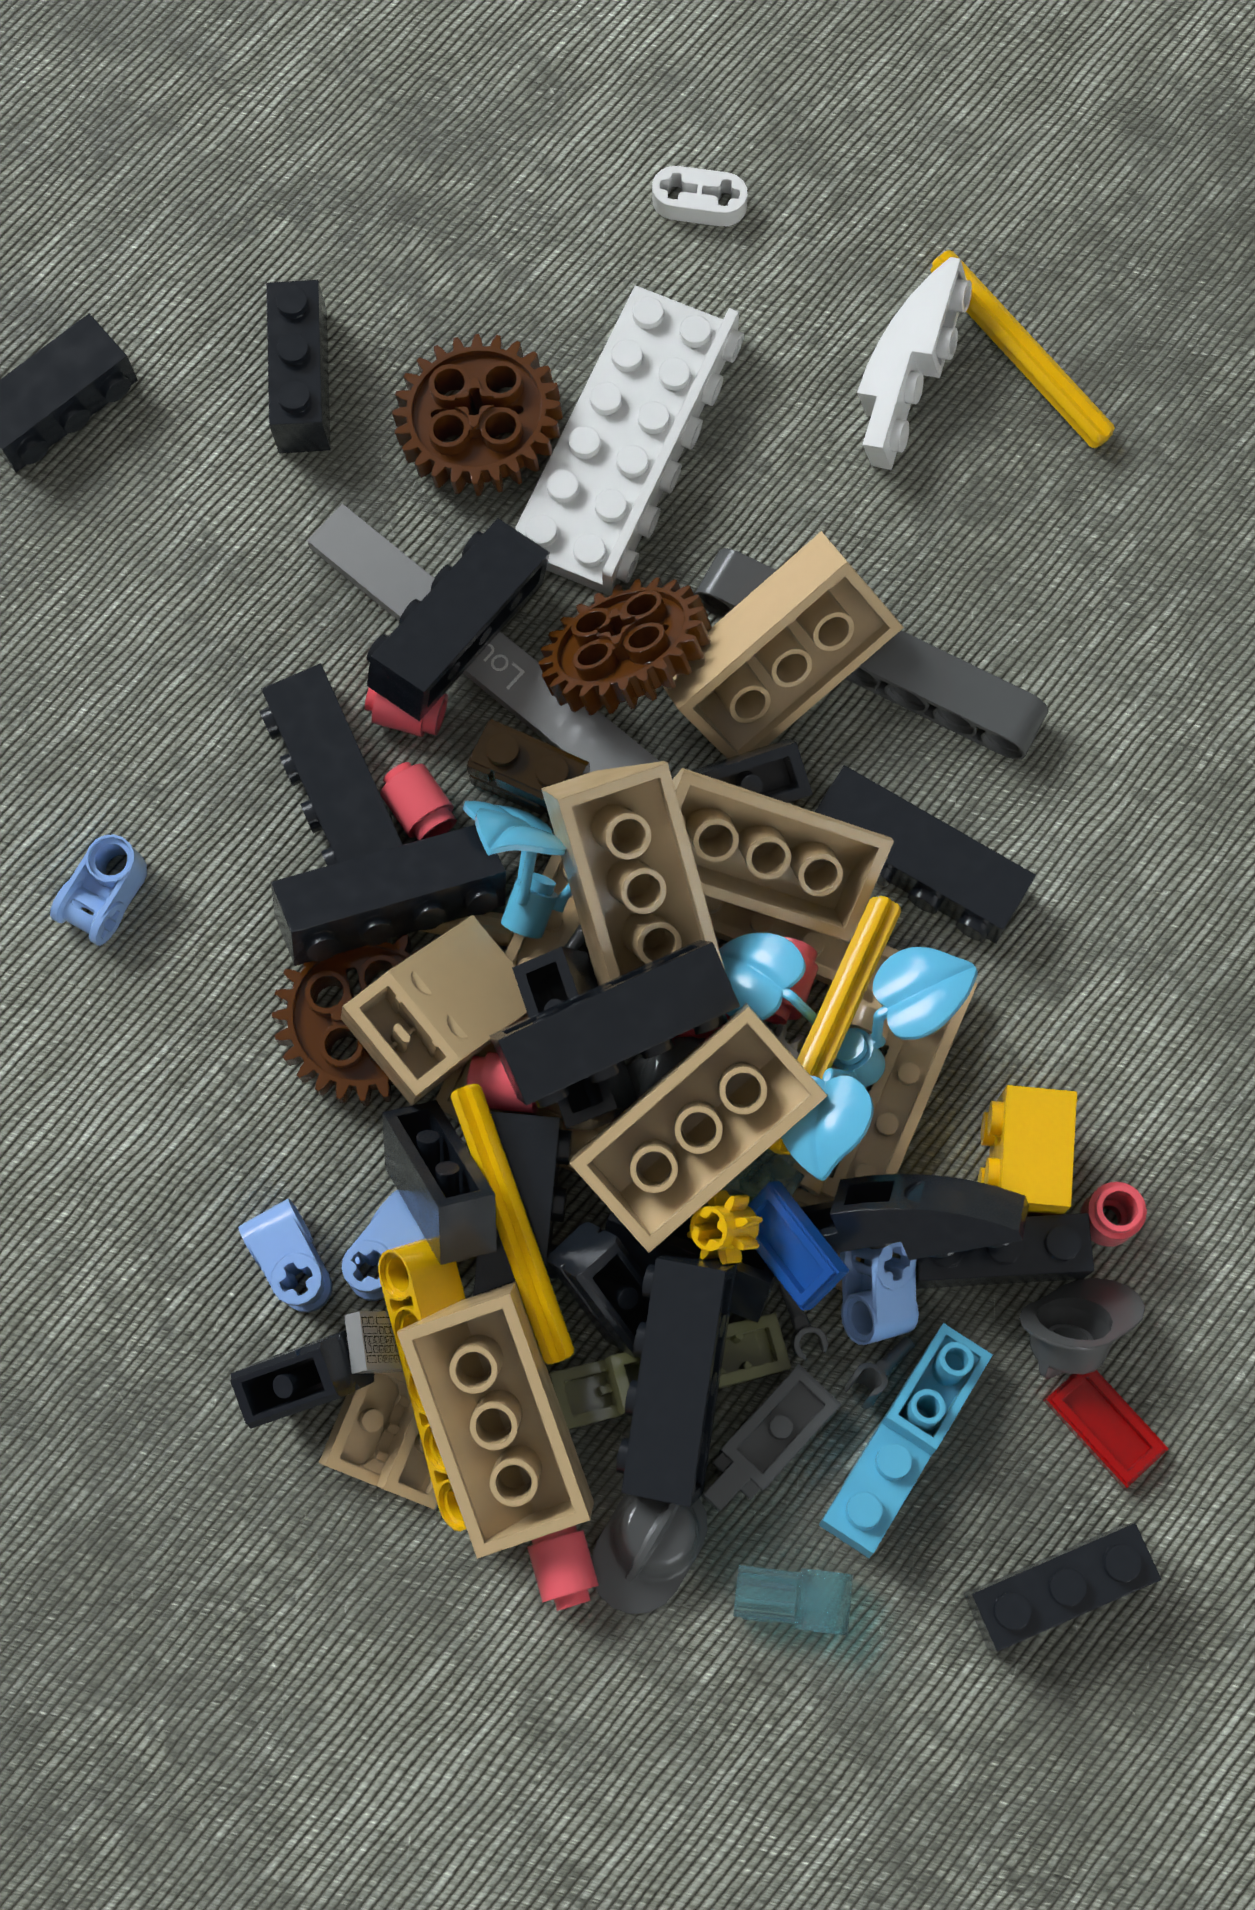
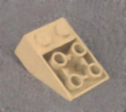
(436, 1008)

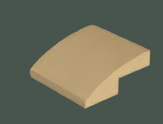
(381, 1441)

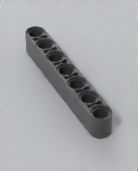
(909, 672)

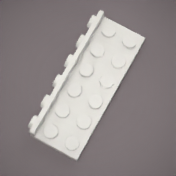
(628, 438)

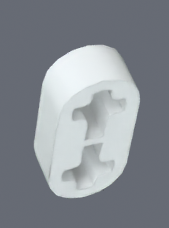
(699, 196)

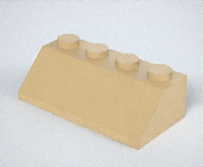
(783, 650)
(779, 855)
(629, 866)
(697, 1128)
(497, 1421)

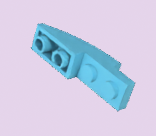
(905, 1440)

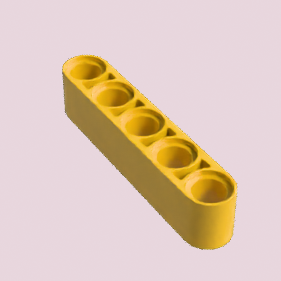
(413, 1290)

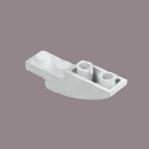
(911, 347)

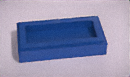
(795, 1247)

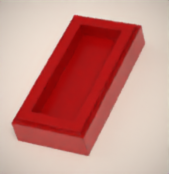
(1106, 1426)

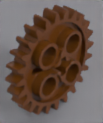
(476, 454)
(625, 646)
(317, 1029)

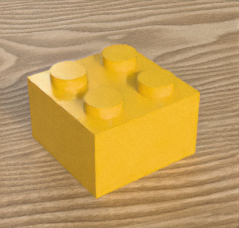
(1032, 1146)

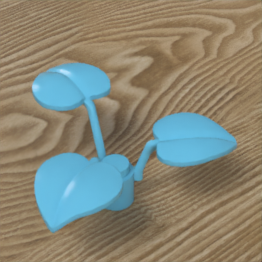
(533, 894)
(918, 997)

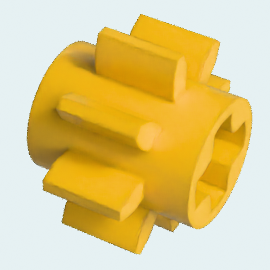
(725, 1228)

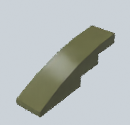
(600, 1388)

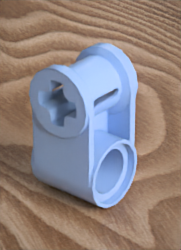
(100, 893)
(388, 1229)
(283, 1250)
(878, 1294)

